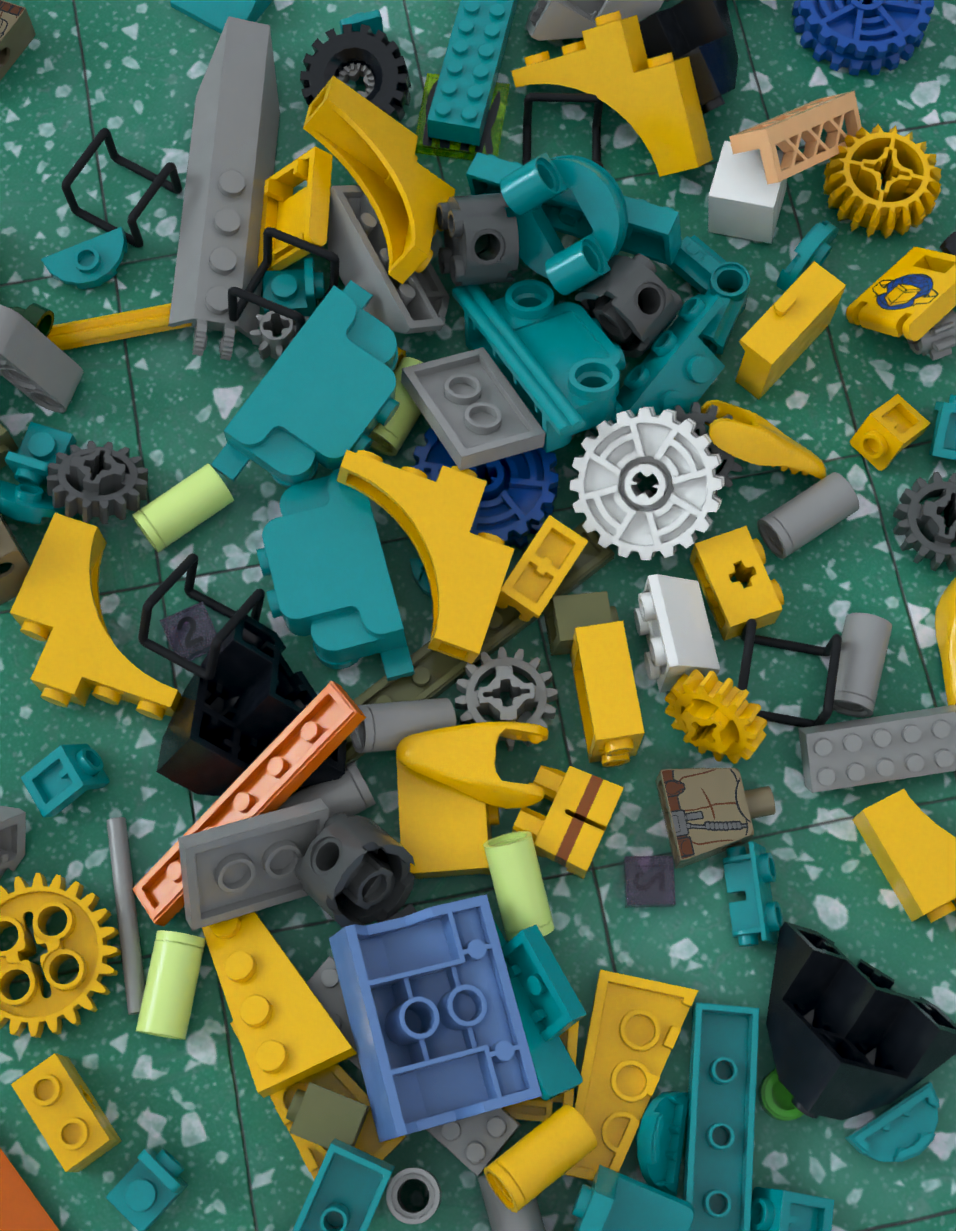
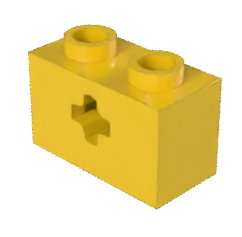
(732, 605)
(66, 1113)

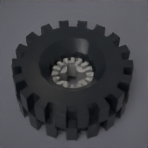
(358, 55)

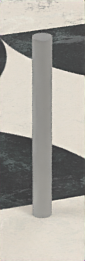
(126, 913)

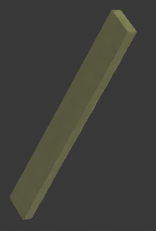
(438, 671)

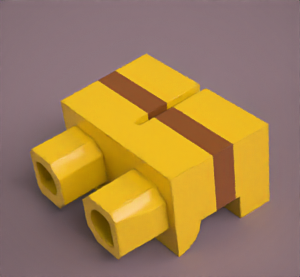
(575, 819)

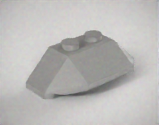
(363, 256)

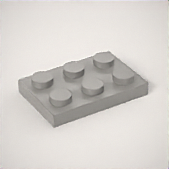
(472, 408)
(247, 863)

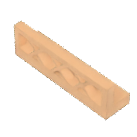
(799, 123)

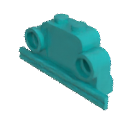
(548, 354)
(318, 394)
(334, 576)

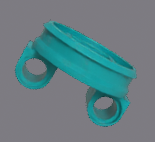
(598, 198)

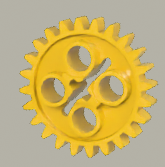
(81, 939)

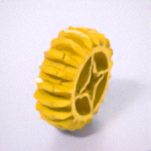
(907, 180)

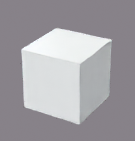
(741, 199)

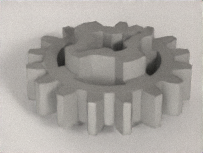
(524, 695)

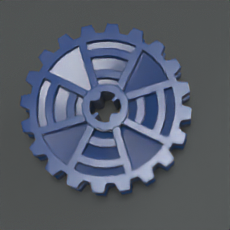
(862, 31)
(517, 494)

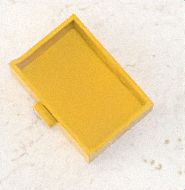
(788, 329)
(442, 826)

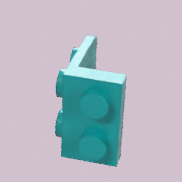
(628, 1205)

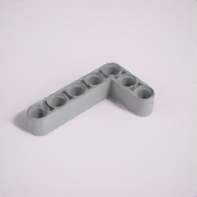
(36, 363)

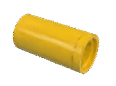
(540, 1158)

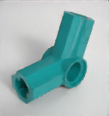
(708, 275)

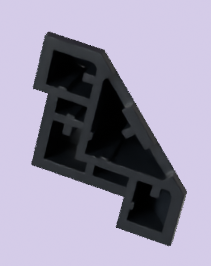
(705, 35)
(238, 714)
(842, 1031)

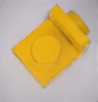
(888, 431)

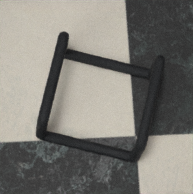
(562, 97)
(157, 182)
(235, 309)
(190, 564)
(832, 649)

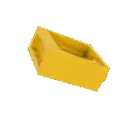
(606, 693)

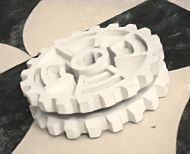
(644, 519)

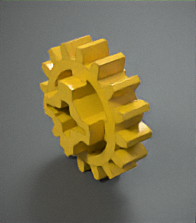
(715, 716)

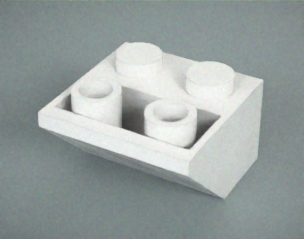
(676, 630)

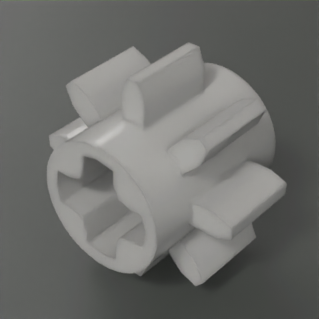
(270, 325)
(938, 339)

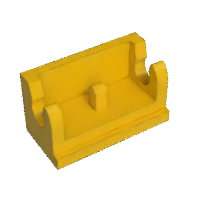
(541, 569)

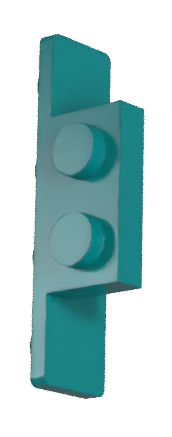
(677, 366)
(545, 1007)

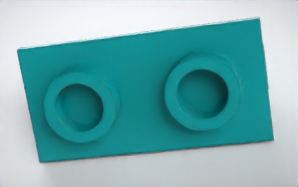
(757, 913)

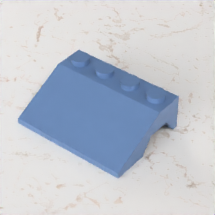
(433, 1017)

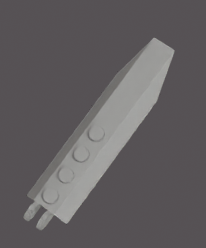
(225, 184)

